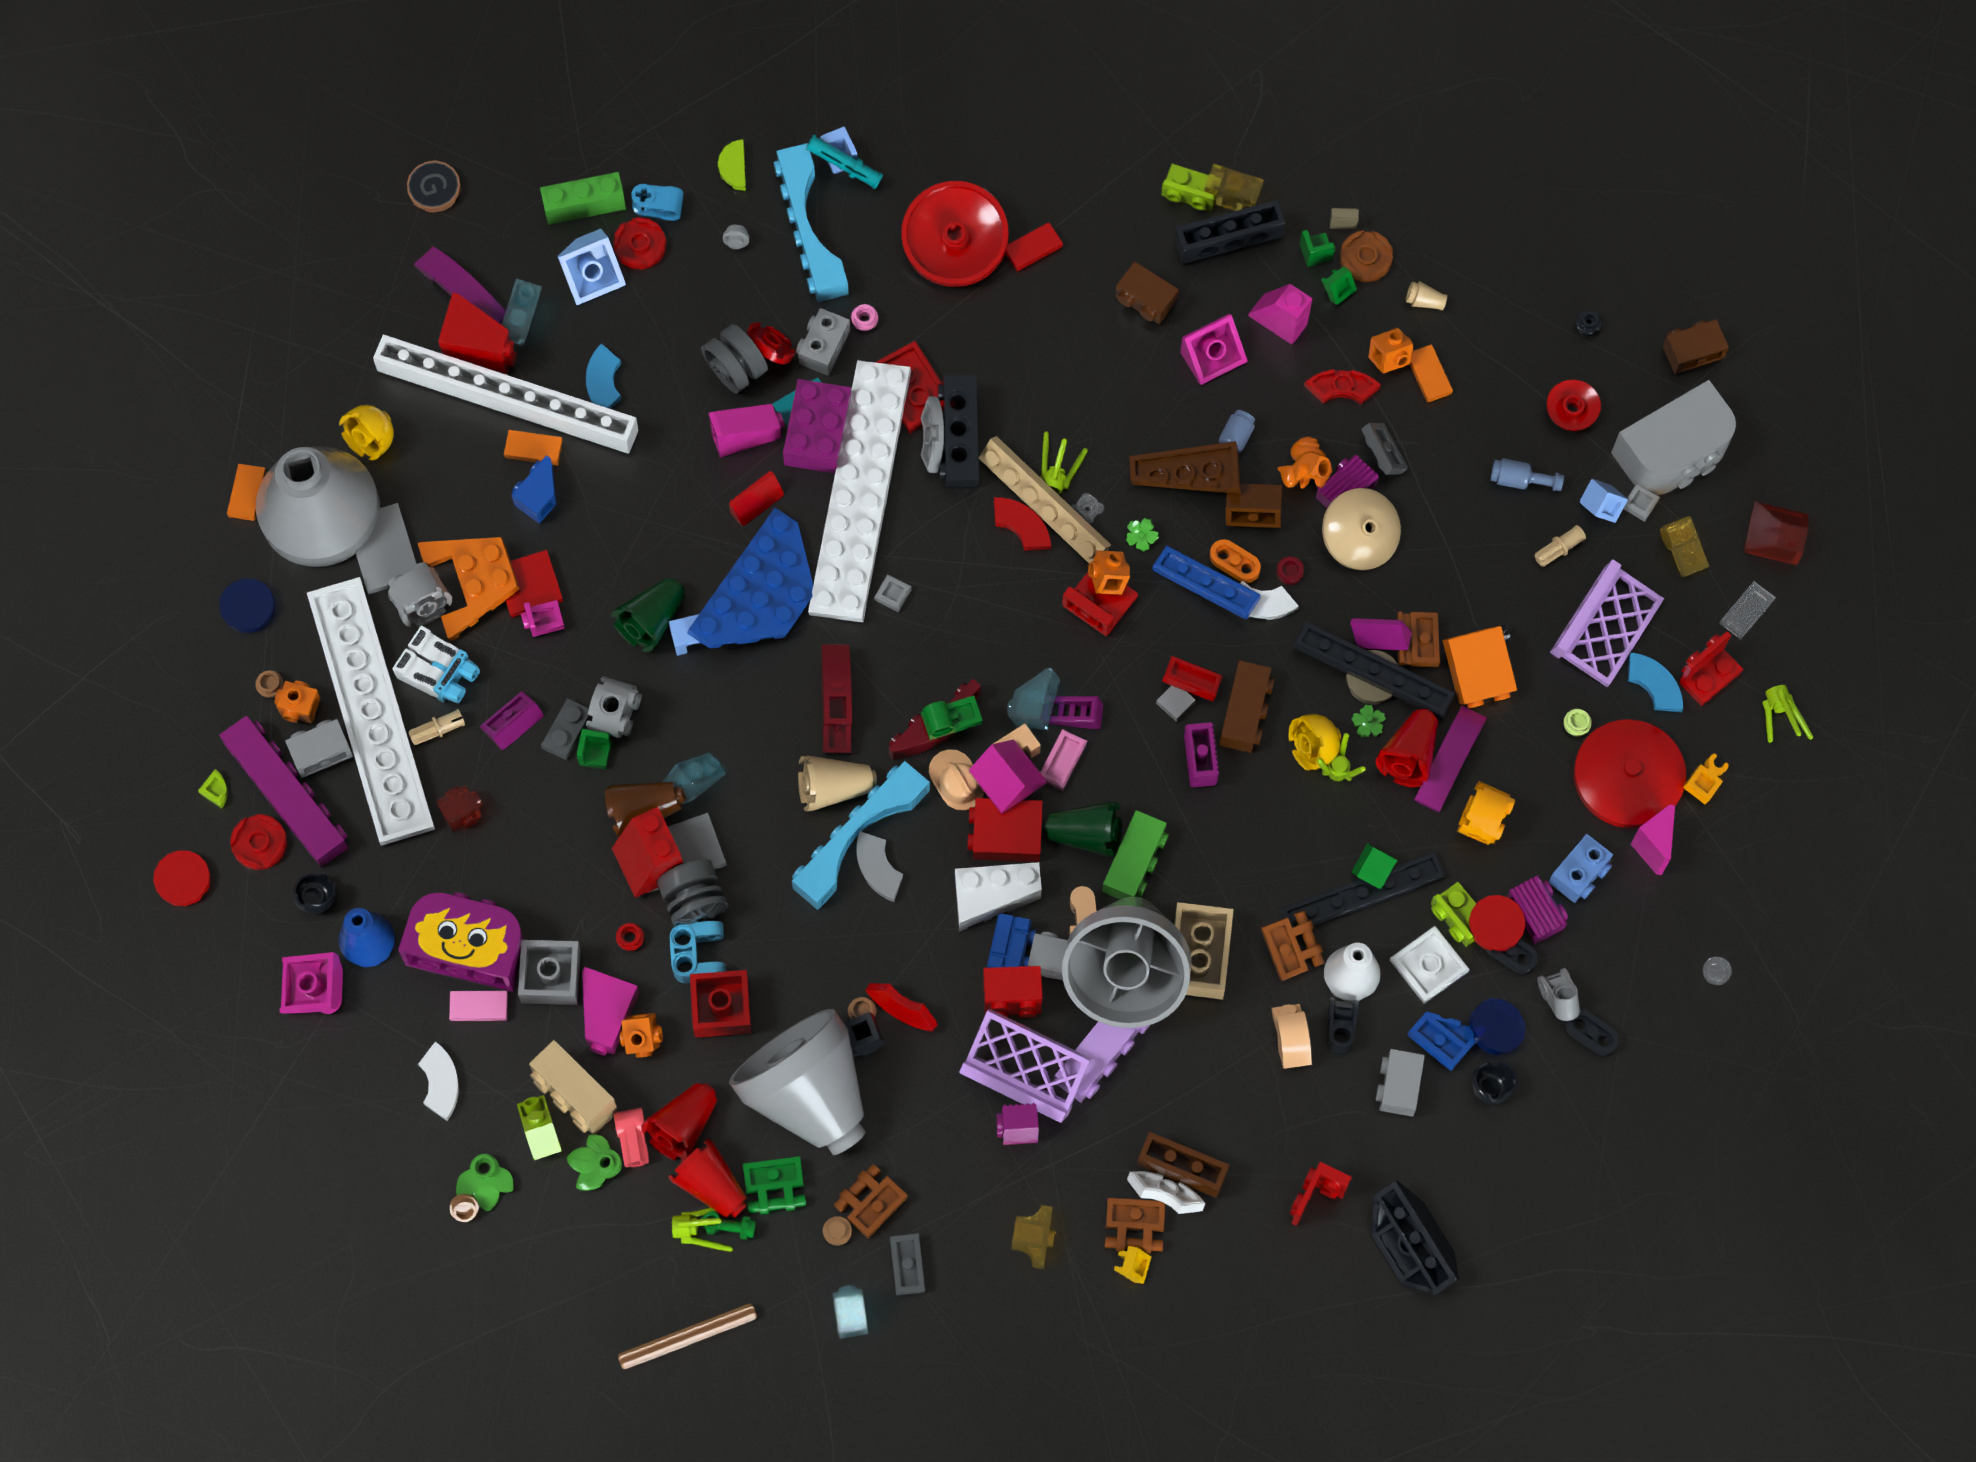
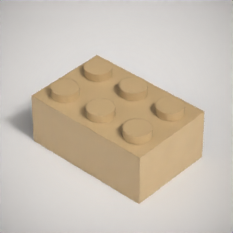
(1208, 938)
(572, 1088)

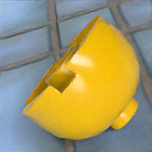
(367, 430)
(1314, 739)

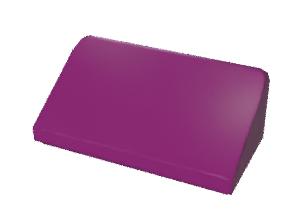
(1381, 634)
(512, 720)

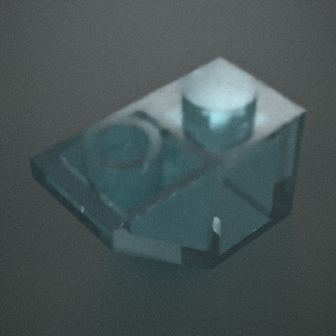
(520, 310)
(696, 775)
(850, 1312)

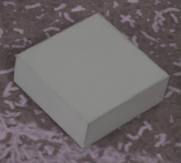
(1641, 502)
(893, 593)
(1175, 702)

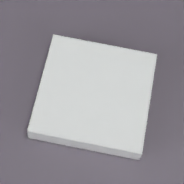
(1429, 964)

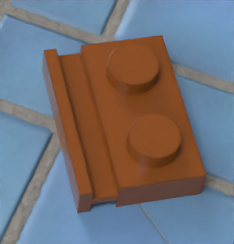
(1424, 640)

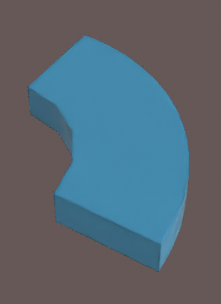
(601, 376)
(1656, 681)

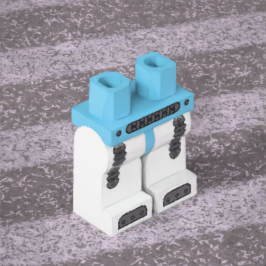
(435, 666)

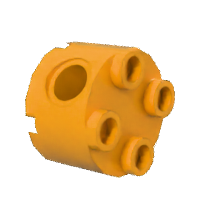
(1484, 814)

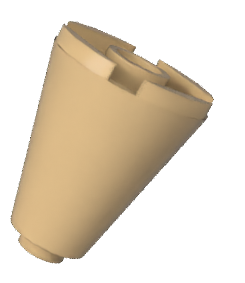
(832, 781)

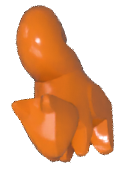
(1309, 464)

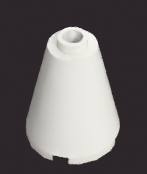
(1352, 972)

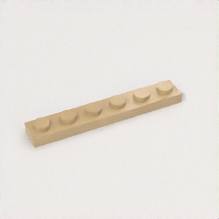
(1043, 499)

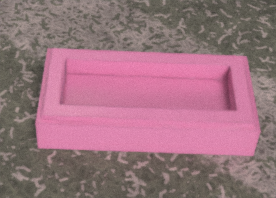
(1063, 759)
(478, 1005)

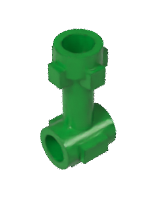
(745, 1228)

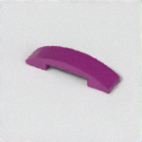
(455, 279)
(1450, 759)

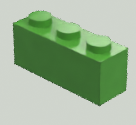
(583, 198)
(1135, 857)

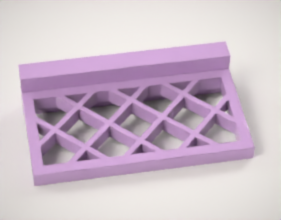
(1587, 610)
(1015, 1087)

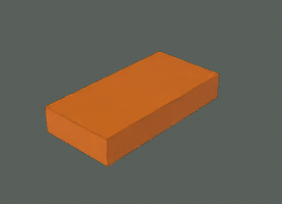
(1429, 374)
(532, 447)
(244, 492)

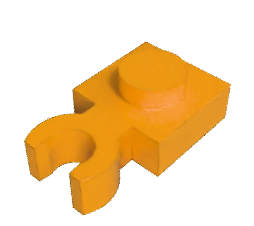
(1705, 780)

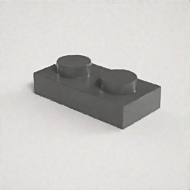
(1384, 448)
(566, 729)
(907, 1264)

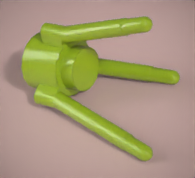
(1055, 476)
(1781, 701)
(1340, 766)
(687, 1225)

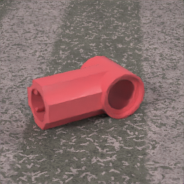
(632, 1139)

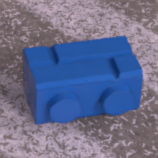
(1010, 942)

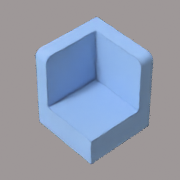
(842, 141)
(1603, 500)
(679, 634)

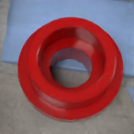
(623, 931)

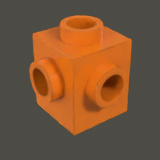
(1390, 350)
(1109, 572)
(297, 702)
(640, 1034)

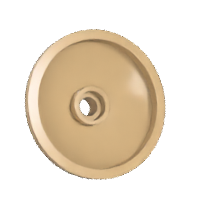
(1346, 532)

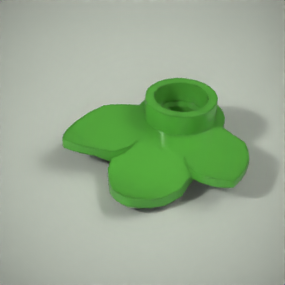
(590, 1162)
(487, 1185)

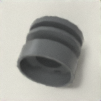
(692, 892)

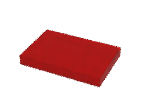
(921, 385)

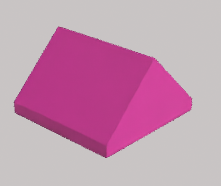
(1213, 349)
(1006, 774)
(1654, 840)

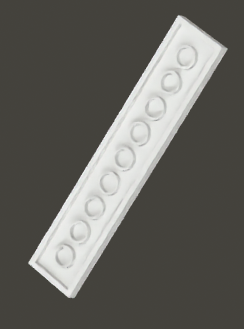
(860, 491)
(370, 711)

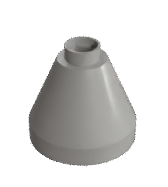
(317, 506)
(1127, 964)
(807, 1082)

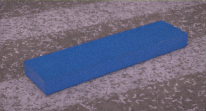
(1206, 582)

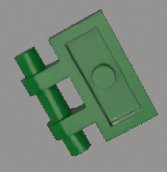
(773, 1176)

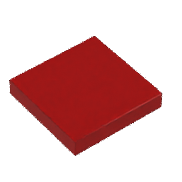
(535, 581)

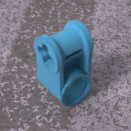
(659, 202)

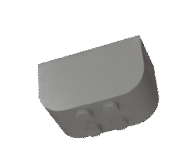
(1677, 441)

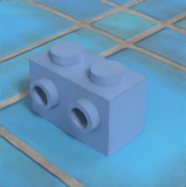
(1581, 868)

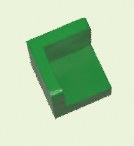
(1316, 248)
(594, 749)
(1374, 866)

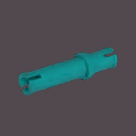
(844, 161)

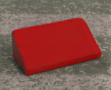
(756, 499)

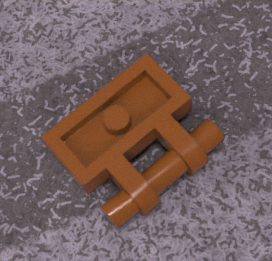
(1285, 949)
(876, 1206)
(1135, 1215)

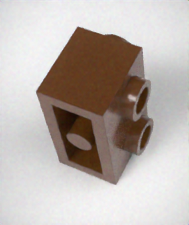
(1146, 293)
(1695, 346)
(1253, 504)

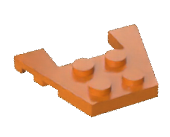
(483, 575)

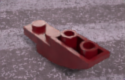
(836, 699)
(915, 738)

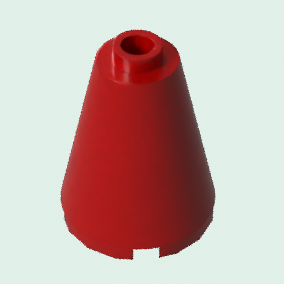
(1410, 750)
(681, 1121)
(710, 1180)

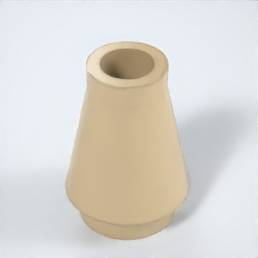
(1424, 296)

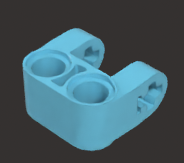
(698, 932)

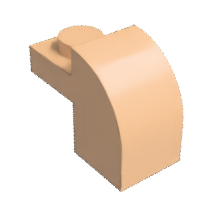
(1292, 1036)

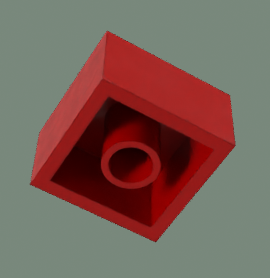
(1013, 990)
(720, 1003)

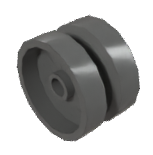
(734, 358)

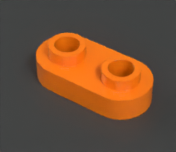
(1237, 559)

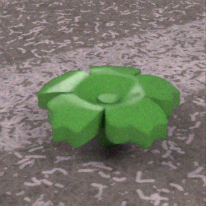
(1141, 534)
(1368, 721)

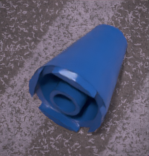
(366, 937)

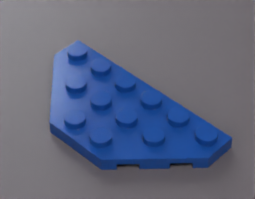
(761, 591)

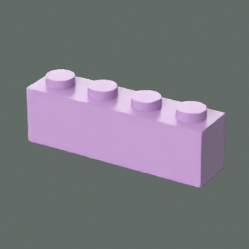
(1103, 1047)

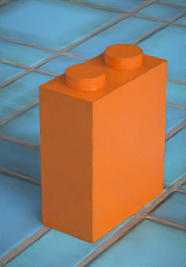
(1480, 666)

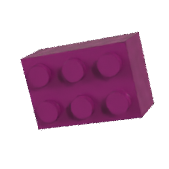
(816, 426)

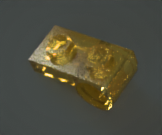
(1685, 545)

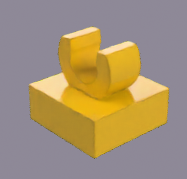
(1134, 1265)

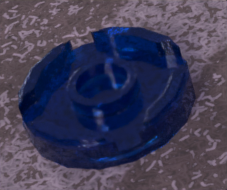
(247, 605)
(1497, 1026)

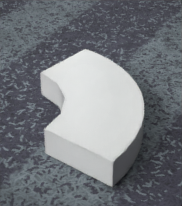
(1273, 604)
(442, 1080)
(1178, 1196)

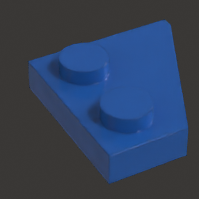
(1443, 1038)

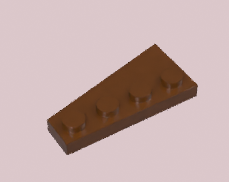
(1193, 468)

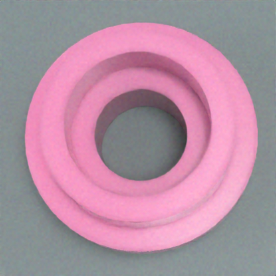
(864, 310)

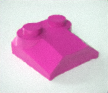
(311, 983)

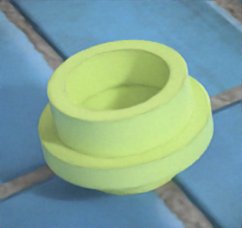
(1577, 722)

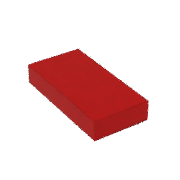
(1033, 246)
(1192, 678)

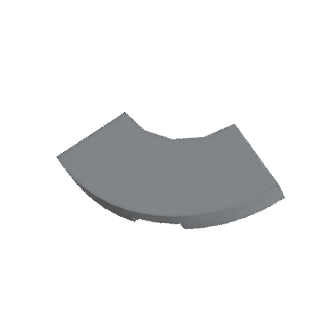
(933, 434)
(876, 868)

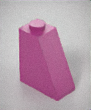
(1283, 312)
(744, 428)
(605, 1005)

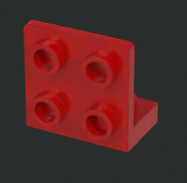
(1097, 609)
(1710, 670)
(1330, 1181)

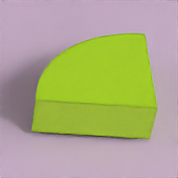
(215, 789)

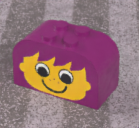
(463, 940)

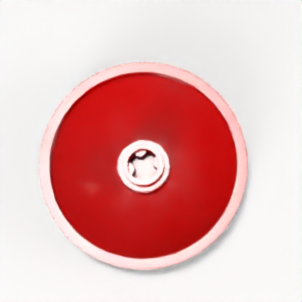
(955, 233)
(1629, 772)

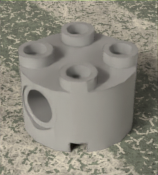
(419, 595)
(606, 695)

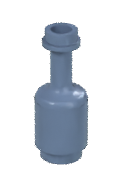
(1238, 429)
(1519, 475)

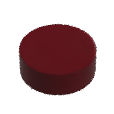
(1290, 570)

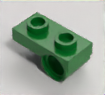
(944, 719)

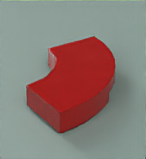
(1343, 384)
(1022, 522)
(901, 1007)

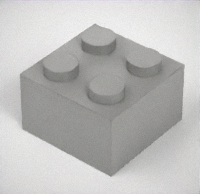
(549, 972)

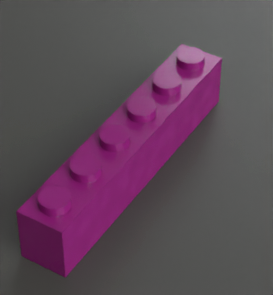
(283, 791)

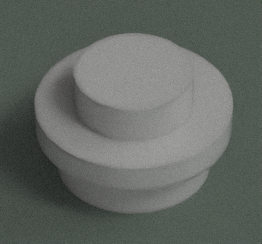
(736, 237)

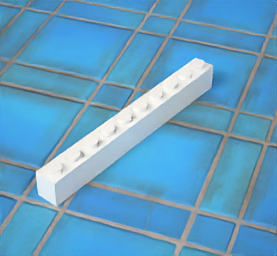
(506, 394)

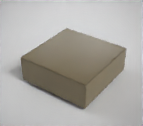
(1343, 218)

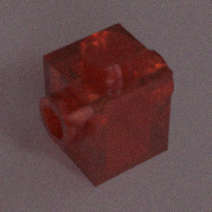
(460, 807)

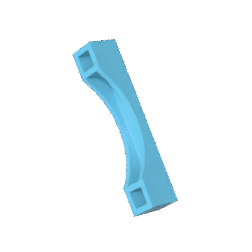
(825, 269)
(898, 794)

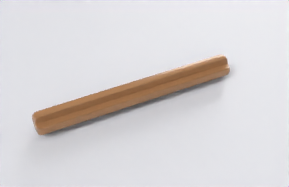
(687, 1336)

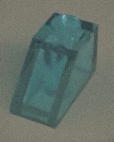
(1034, 700)

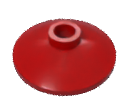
(1575, 394)

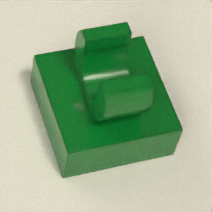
(1339, 285)

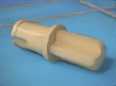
(1560, 546)
(436, 727)

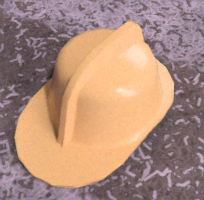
(953, 781)

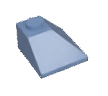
(591, 267)

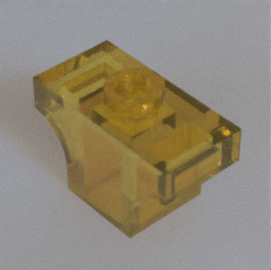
(1233, 188)
(1034, 1235)

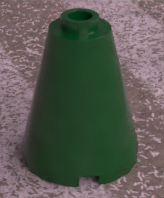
(648, 614)
(1087, 828)

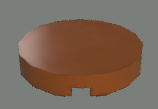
(1366, 255)

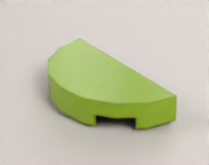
(732, 165)

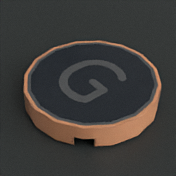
(433, 186)

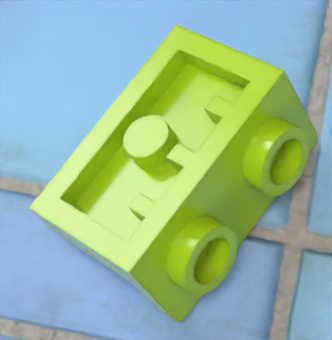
(1187, 187)
(1455, 909)

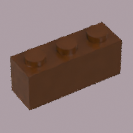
(1246, 707)
(1182, 1164)

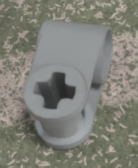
(1560, 994)

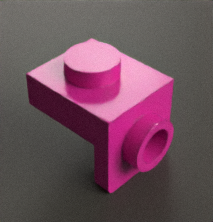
(542, 618)

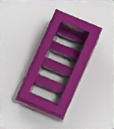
(1082, 721)

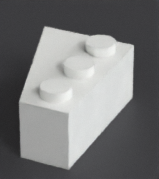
(994, 890)

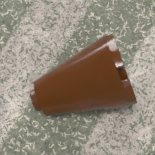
(631, 800)

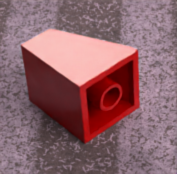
(476, 337)
(646, 851)

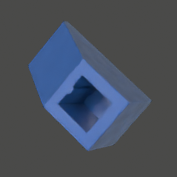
(537, 492)

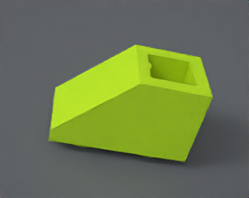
(538, 1127)

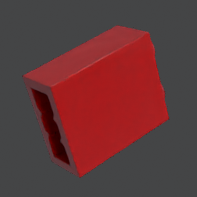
(1007, 835)

